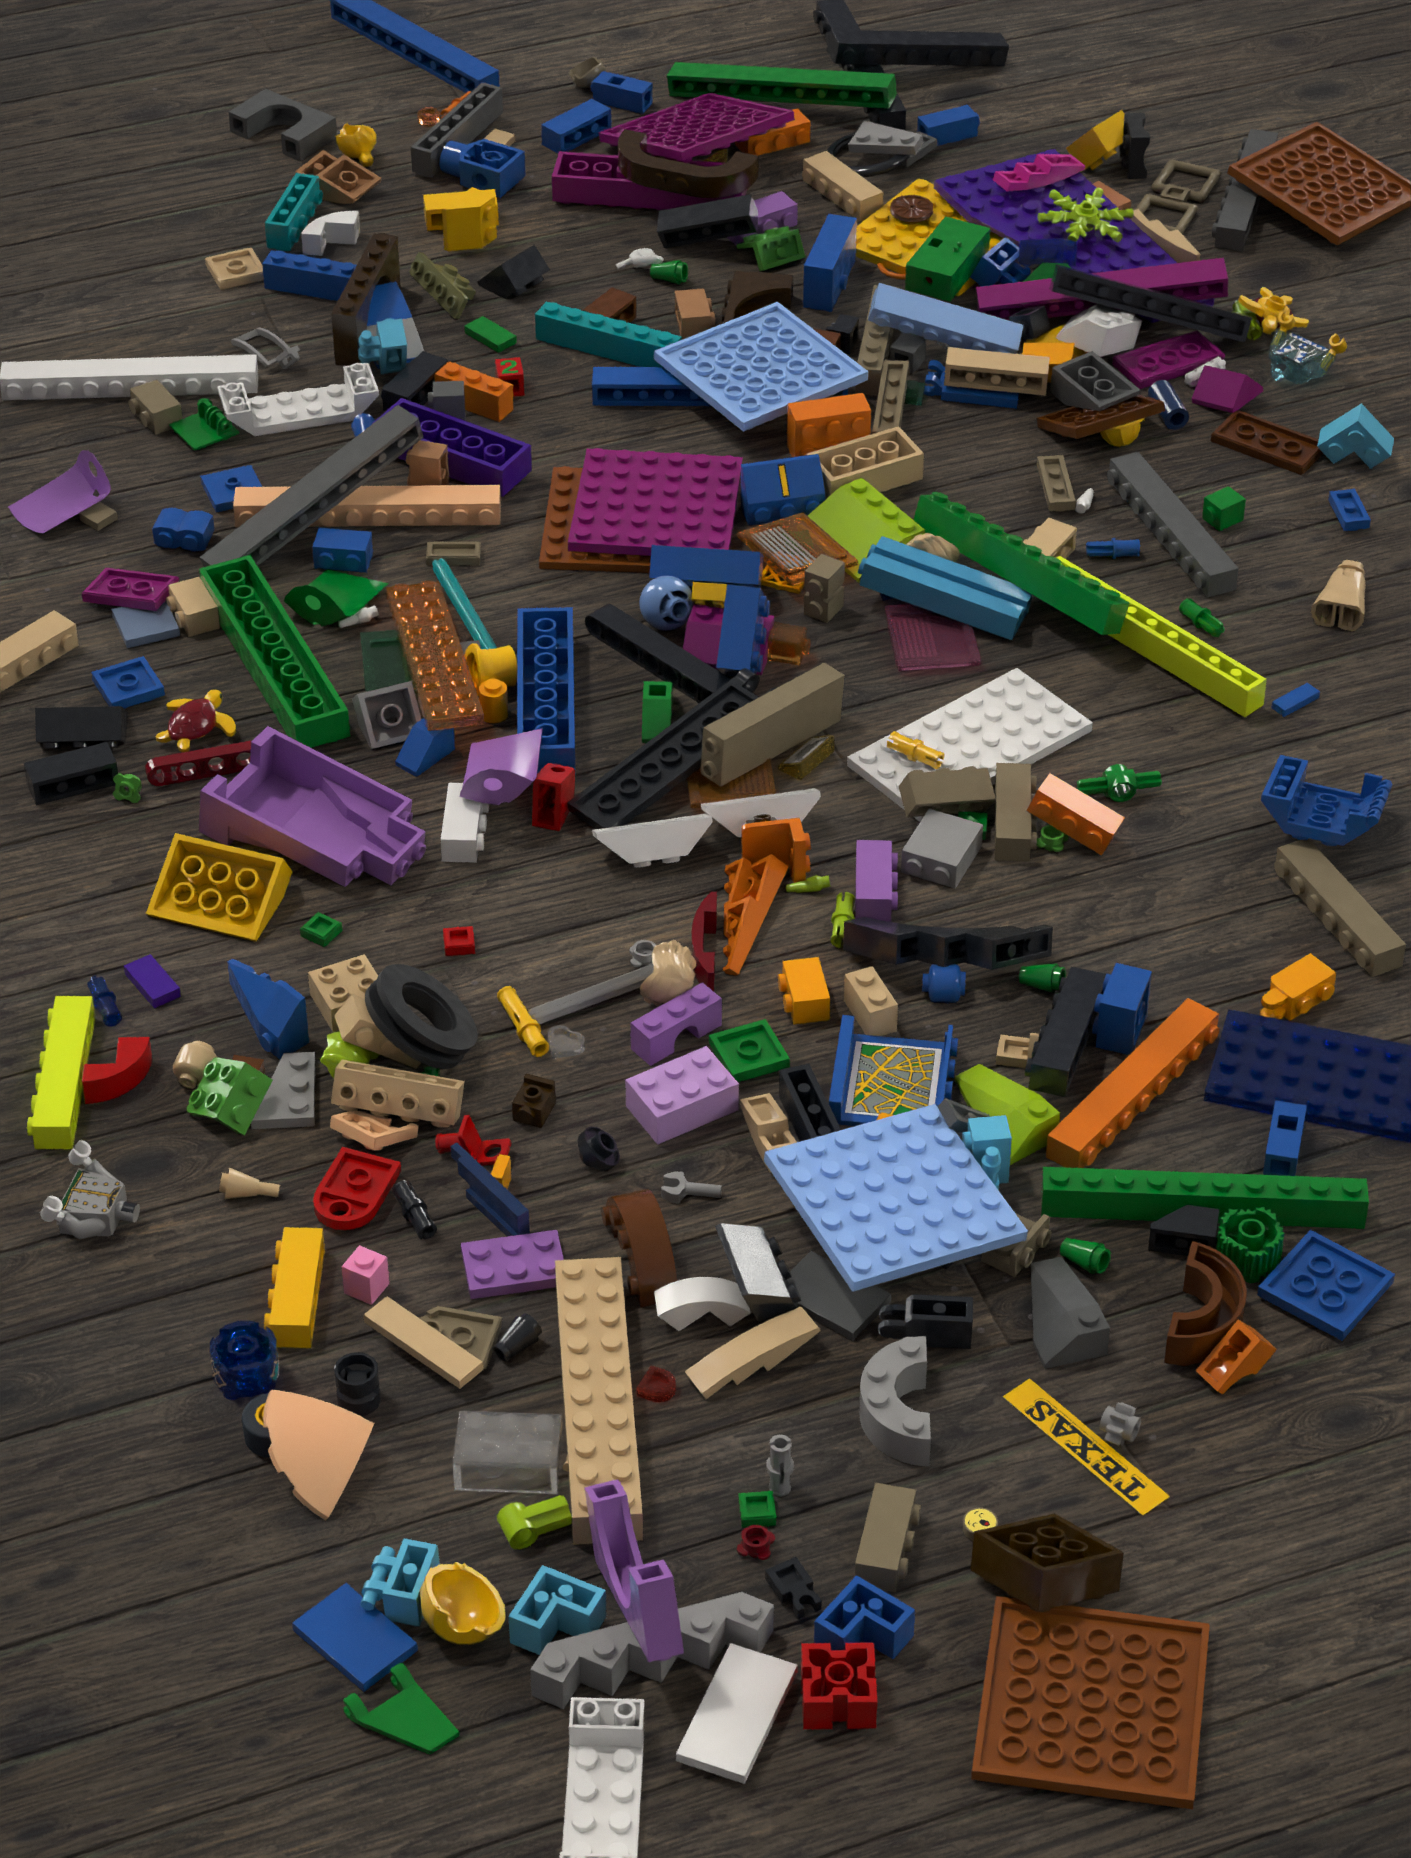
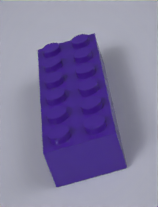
(474, 452)

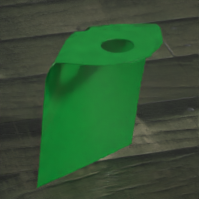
(332, 597)

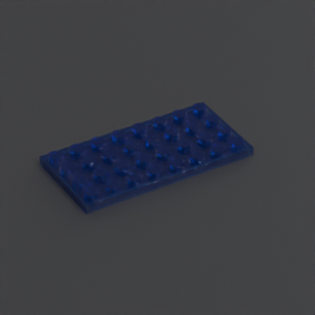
(1339, 1075)

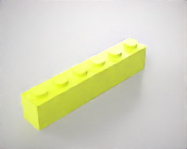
(62, 1066)

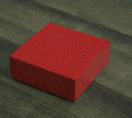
(459, 941)

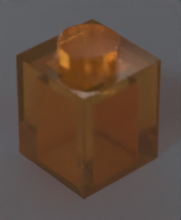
(788, 643)

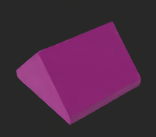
(1224, 389)

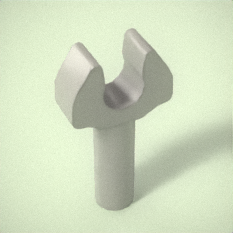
(677, 1187)

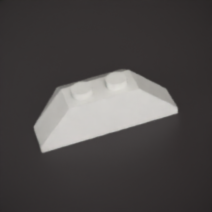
(786, 805)
(655, 839)

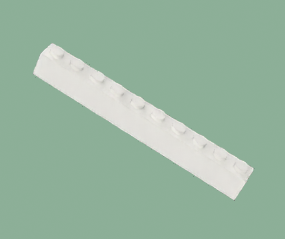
(117, 376)

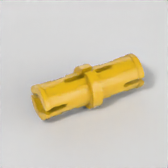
(915, 750)

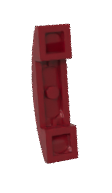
(704, 923)

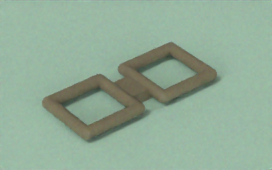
(1175, 196)

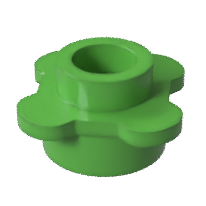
(129, 781)
(1051, 839)

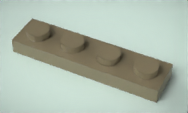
(891, 395)

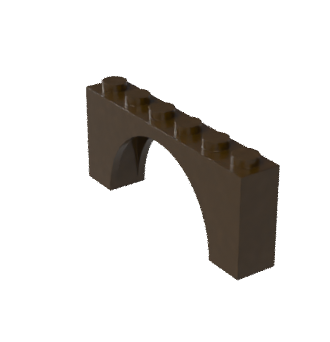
(754, 291)
(350, 315)

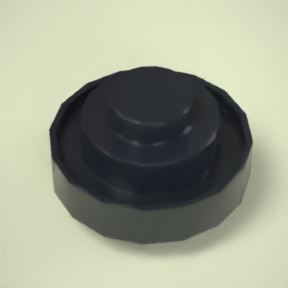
(598, 1149)

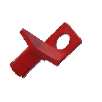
(470, 1141)

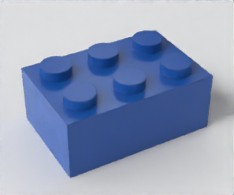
(742, 630)

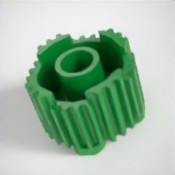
(1251, 1241)

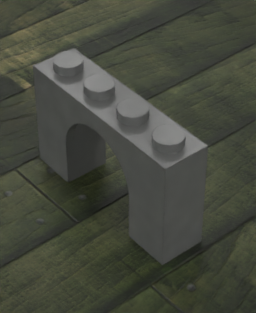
(309, 128)

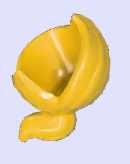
(357, 143)

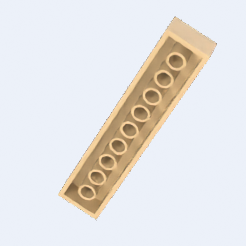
(596, 1386)

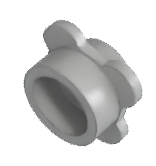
(642, 953)

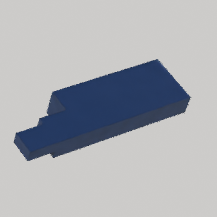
(491, 1196)

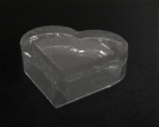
(564, 1042)

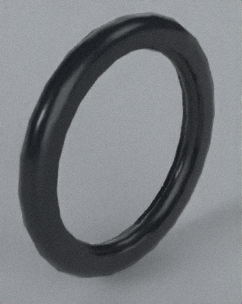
(867, 171)

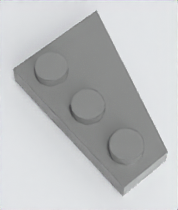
(884, 140)
(290, 1095)

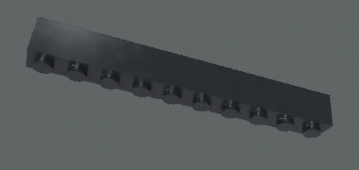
(837, 16)

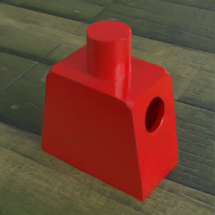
(552, 786)

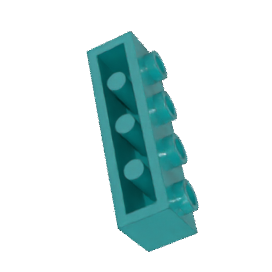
(293, 212)

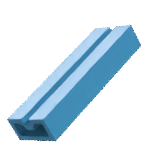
(945, 587)

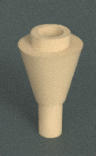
(239, 1185)

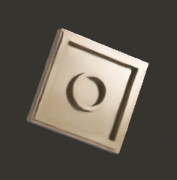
(235, 268)

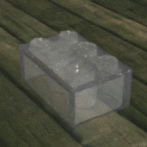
(508, 1452)

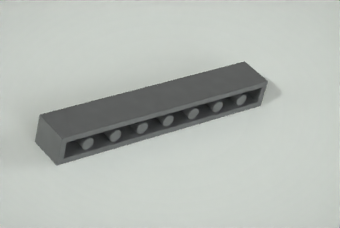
(1240, 202)
(1173, 524)

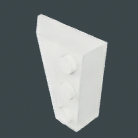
(1101, 330)

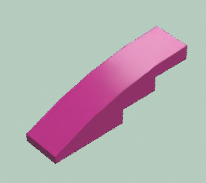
(1044, 171)

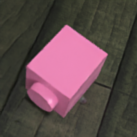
(365, 1275)

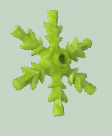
(1085, 215)

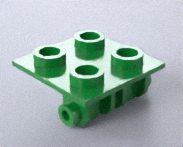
(204, 427)

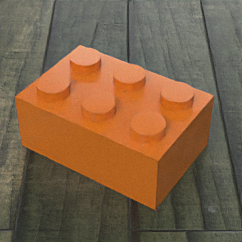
(826, 422)

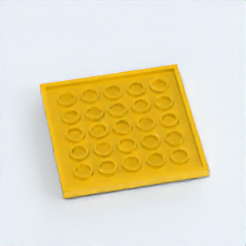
(894, 242)

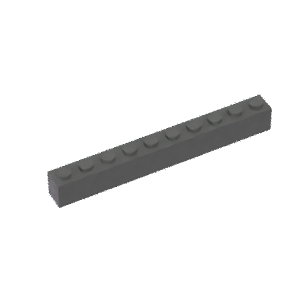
(319, 489)

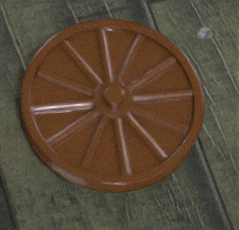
(911, 208)

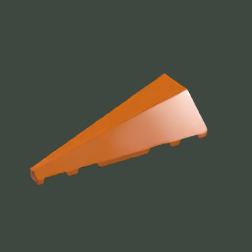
(750, 897)

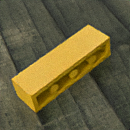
(296, 1286)

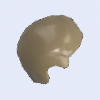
(586, 71)

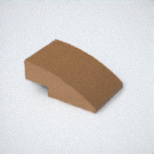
(340, 178)

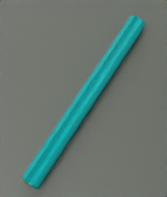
(462, 604)

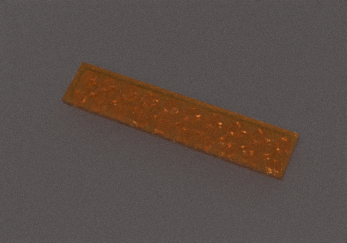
(434, 656)

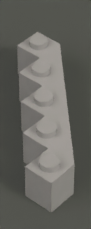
(607, 1654)

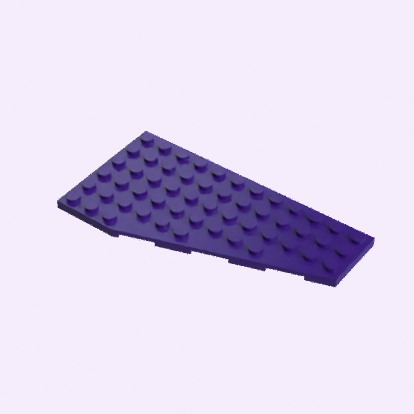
(1016, 218)

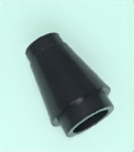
(517, 1337)

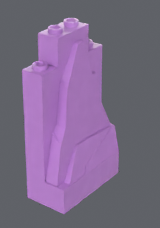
(313, 813)

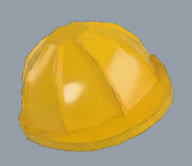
(1122, 434)

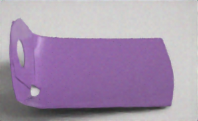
(63, 496)
(501, 767)

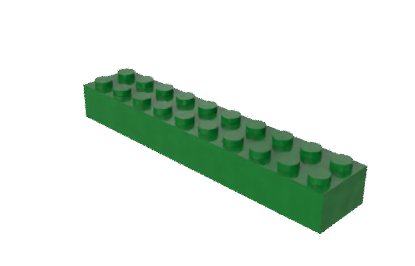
(275, 653)

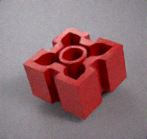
(838, 1685)

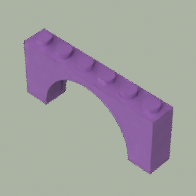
(641, 1590)

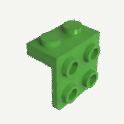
(229, 1093)

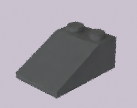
(1090, 383)

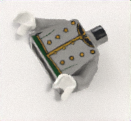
(92, 1202)

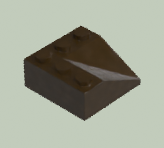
(1046, 1562)

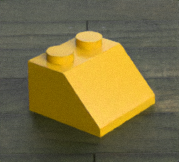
(1099, 142)
(469, 221)

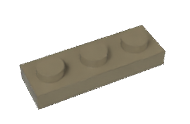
(1056, 483)

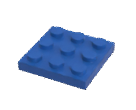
(1326, 1285)

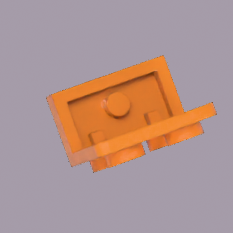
(781, 839)

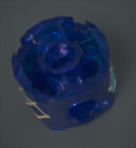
(244, 1360)

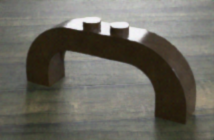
(682, 177)

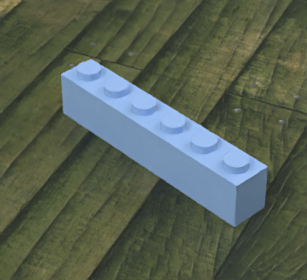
(943, 321)

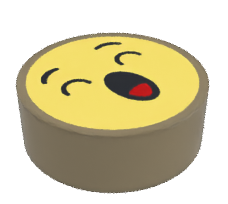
(978, 1519)

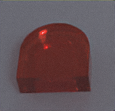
(657, 1385)

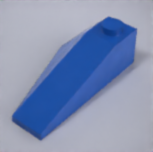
(272, 1008)

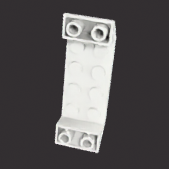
(301, 408)
(604, 1778)

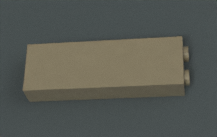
(772, 724)

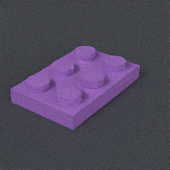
(511, 1263)

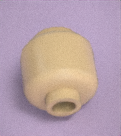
(192, 1062)

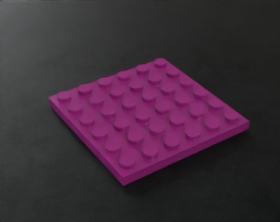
(701, 126)
(654, 499)

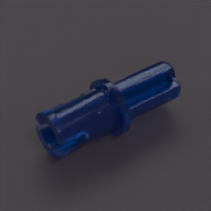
(104, 1001)

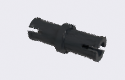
(414, 1209)

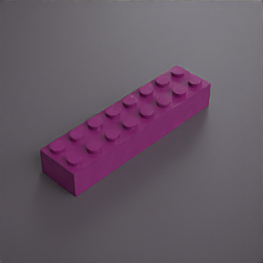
(598, 181)

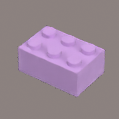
(682, 1095)

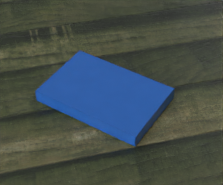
(354, 1639)

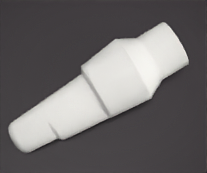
(1084, 501)
(362, 616)

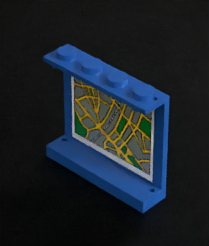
(888, 1074)

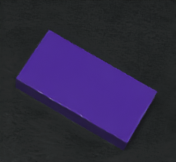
(152, 981)

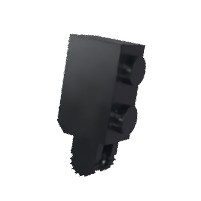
(942, 1319)

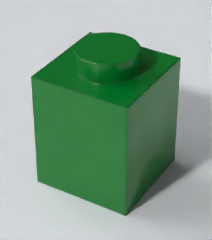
(1223, 508)

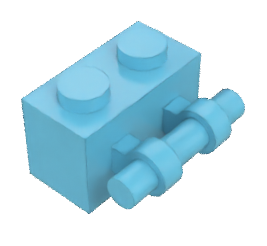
(387, 347)
(990, 1145)
(404, 1582)

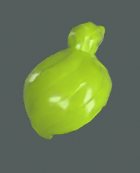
(342, 1050)

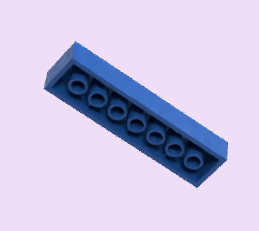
(547, 681)

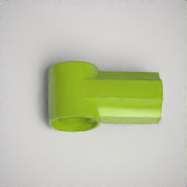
(524, 1523)

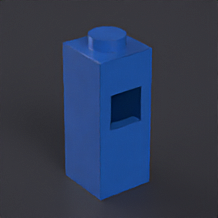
(622, 92)
(950, 124)
(1284, 1139)

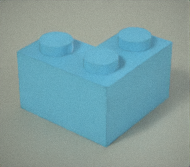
(1358, 433)
(555, 1604)

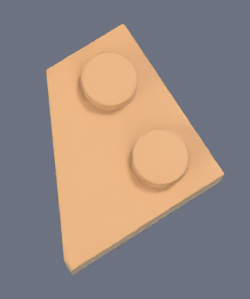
(371, 1130)

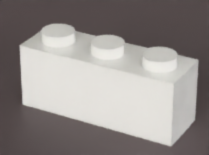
(462, 827)

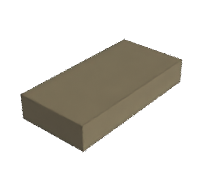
(454, 553)

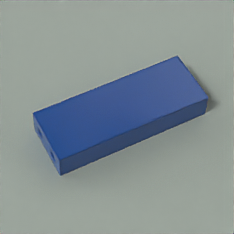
(1295, 699)

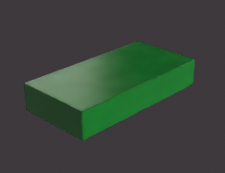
(490, 334)

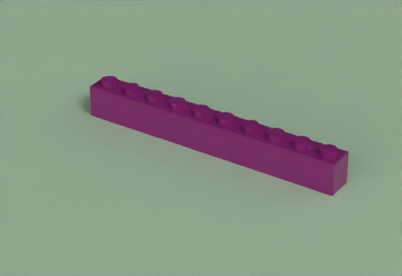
(1187, 280)

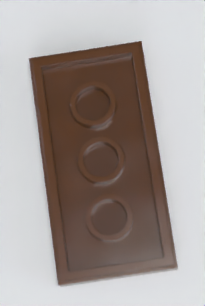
(1268, 442)

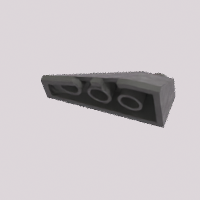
(1065, 1316)

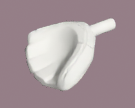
(641, 258)

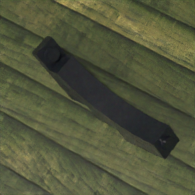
(944, 946)

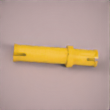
(527, 1028)

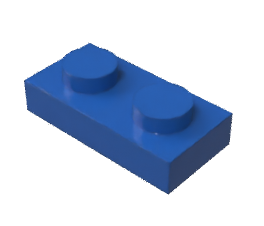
(1349, 510)

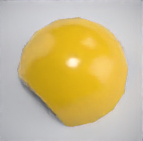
(461, 1604)

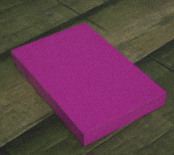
(129, 589)

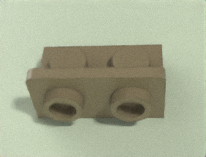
(1019, 1255)

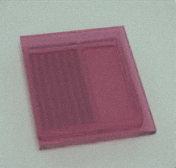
(929, 639)

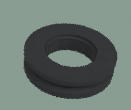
(436, 1047)

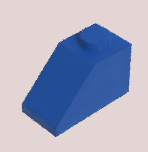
(424, 748)

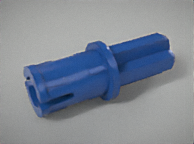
(1113, 548)

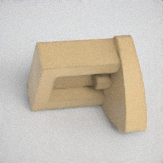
(1015, 1050)

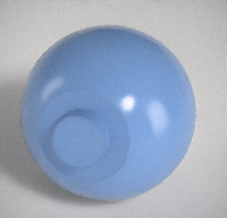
(666, 603)

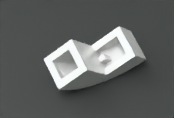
(331, 228)
(691, 1298)

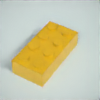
(709, 594)

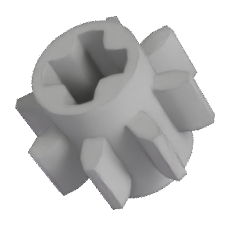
(1120, 1424)

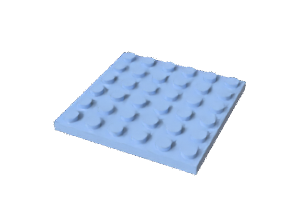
(760, 365)
(894, 1197)

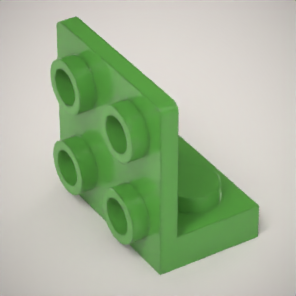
(775, 247)

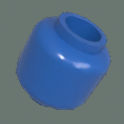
(944, 983)

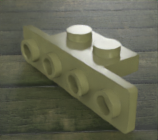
(443, 284)

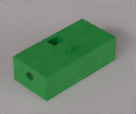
(947, 259)

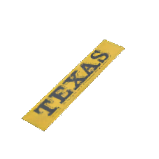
(1086, 1447)

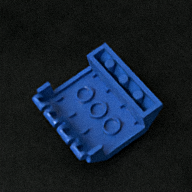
(1319, 810)

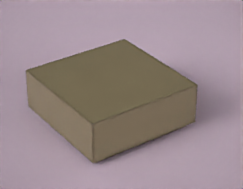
(98, 516)

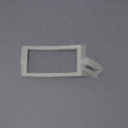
(282, 358)

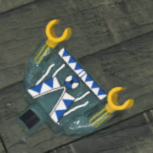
(1299, 357)

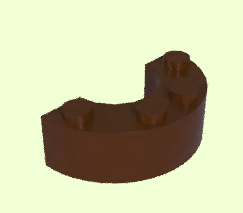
(644, 1235)
(1222, 1290)

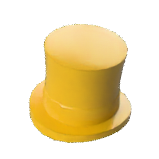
(491, 664)

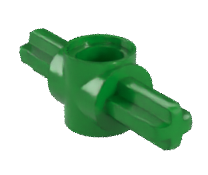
(1119, 782)

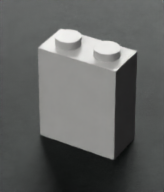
(941, 848)

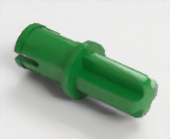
(1201, 617)

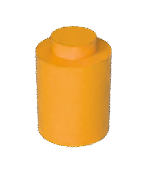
(494, 700)

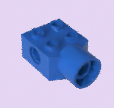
(484, 165)

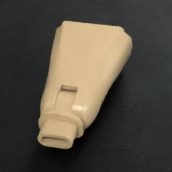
(1342, 596)

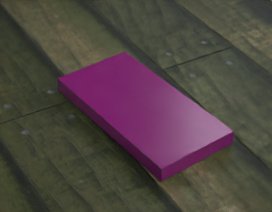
(1166, 359)

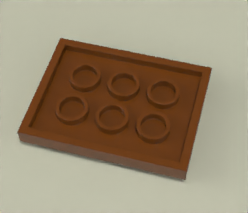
(1081, 422)

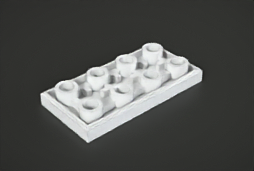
(736, 1713)

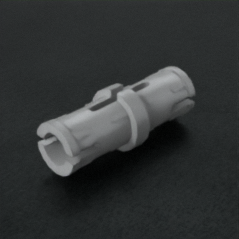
(780, 1465)

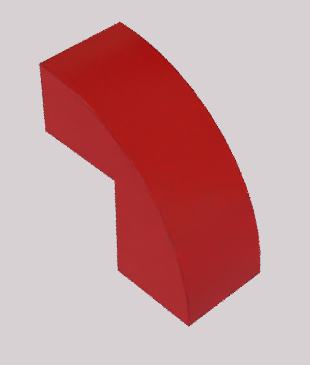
(112, 1080)

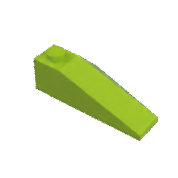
(1026, 1111)

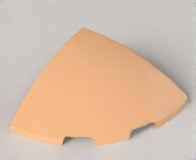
(314, 1446)

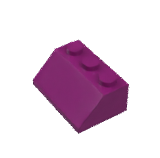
(704, 634)

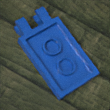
(966, 395)

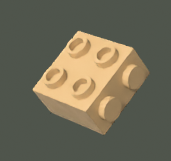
(337, 982)

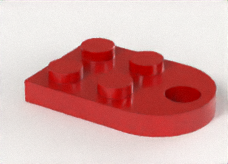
(355, 1185)

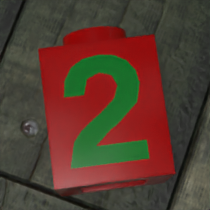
(511, 371)

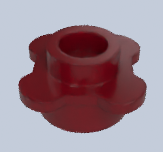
(756, 1542)

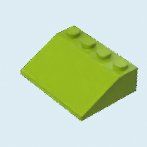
(859, 517)

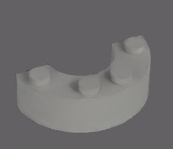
(884, 1418)

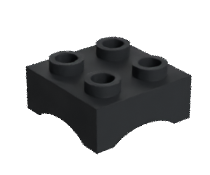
(1134, 145)

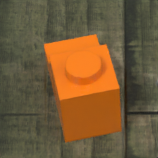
(1235, 1356)

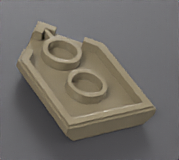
(468, 1329)

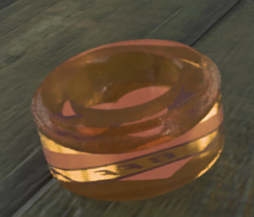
(428, 116)

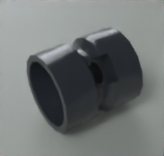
(357, 1383)

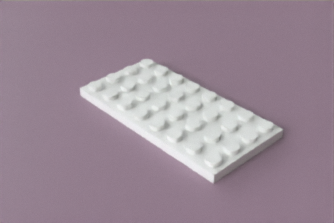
(996, 723)

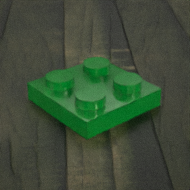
(749, 1050)

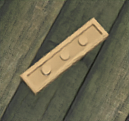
(423, 1342)

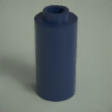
(1175, 413)

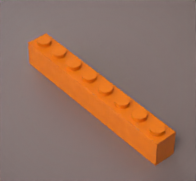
(1132, 1085)

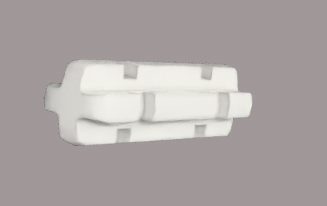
(1193, 376)

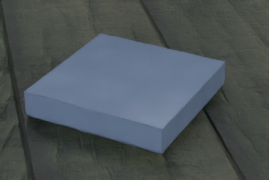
(145, 626)

